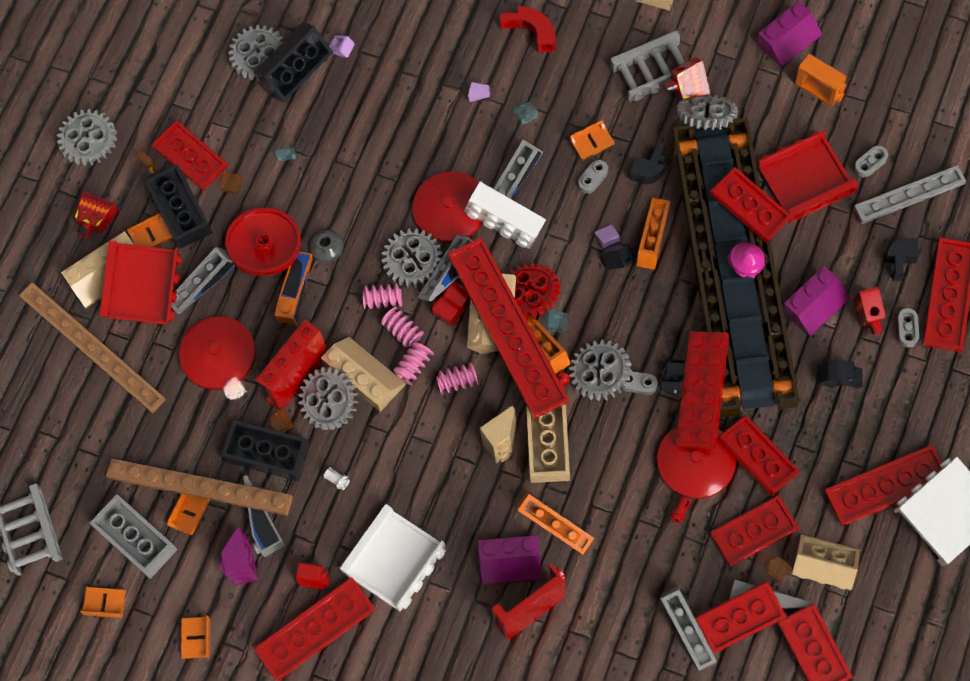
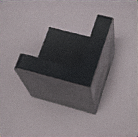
(618, 256)

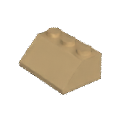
(499, 435)
(826, 562)

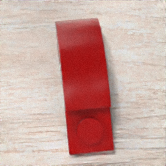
(535, 22)

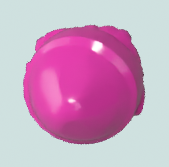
(746, 259)

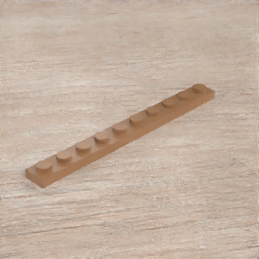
(92, 348)
(199, 487)

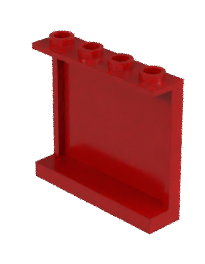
(806, 176)
(140, 283)
(292, 365)
(532, 607)

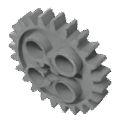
(250, 40)
(694, 109)
(77, 127)
(398, 267)
(583, 370)
(328, 398)

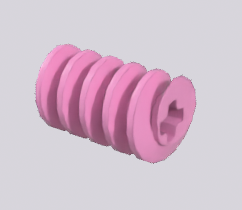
(382, 296)
(400, 328)
(412, 362)
(456, 378)

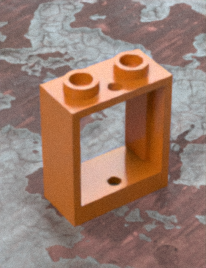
(821, 80)

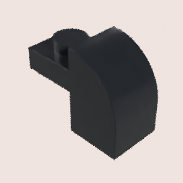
(648, 171)
(901, 252)
(840, 373)
(675, 376)

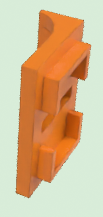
(599, 135)
(158, 228)
(184, 522)
(94, 601)
(199, 647)

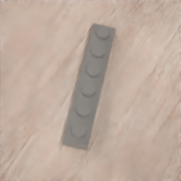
(909, 194)

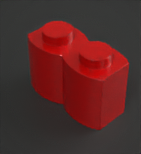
(451, 304)
(312, 576)

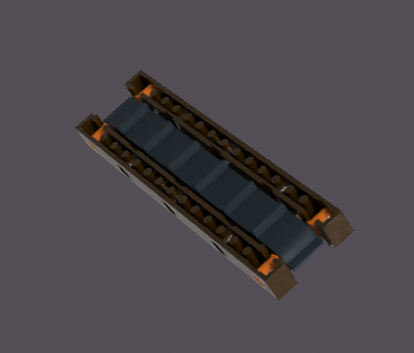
(725, 297)

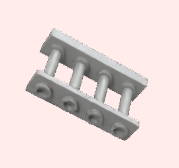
(638, 55)
(46, 532)

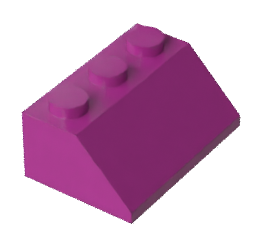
(789, 34)
(816, 301)
(238, 559)
(510, 560)

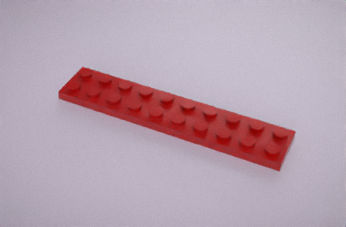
(508, 328)

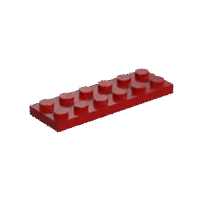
(949, 296)
(702, 390)
(882, 486)
(314, 629)

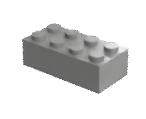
(133, 536)

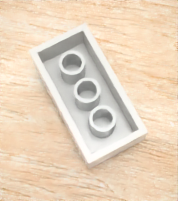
(504, 215)

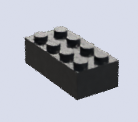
(293, 62)
(178, 206)
(265, 450)

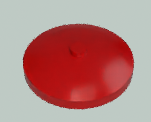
(441, 206)
(263, 241)
(217, 352)
(694, 471)

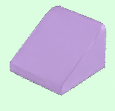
(342, 46)
(478, 91)
(607, 236)

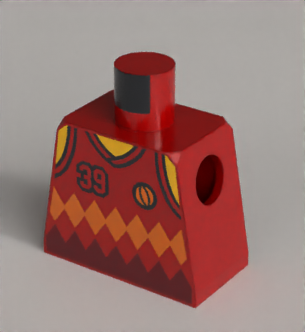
(688, 80)
(94, 214)
(870, 302)

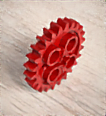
(531, 290)

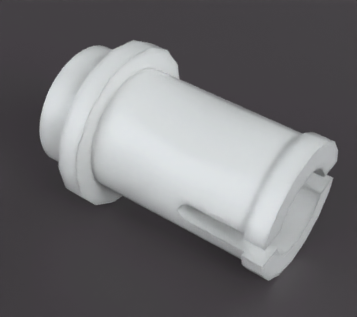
(339, 480)

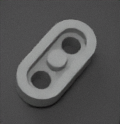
(870, 162)
(593, 175)
(908, 328)
(638, 384)

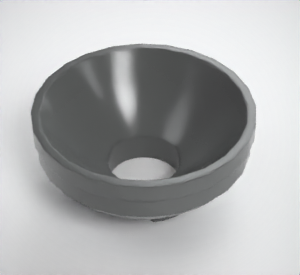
(329, 253)

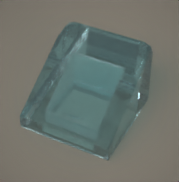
(526, 112)
(286, 153)
(557, 321)

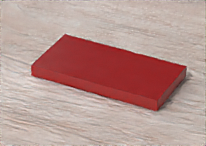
(193, 156)
(750, 205)
(758, 455)
(754, 531)
(740, 616)
(814, 646)

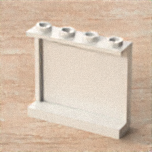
(941, 510)
(393, 558)

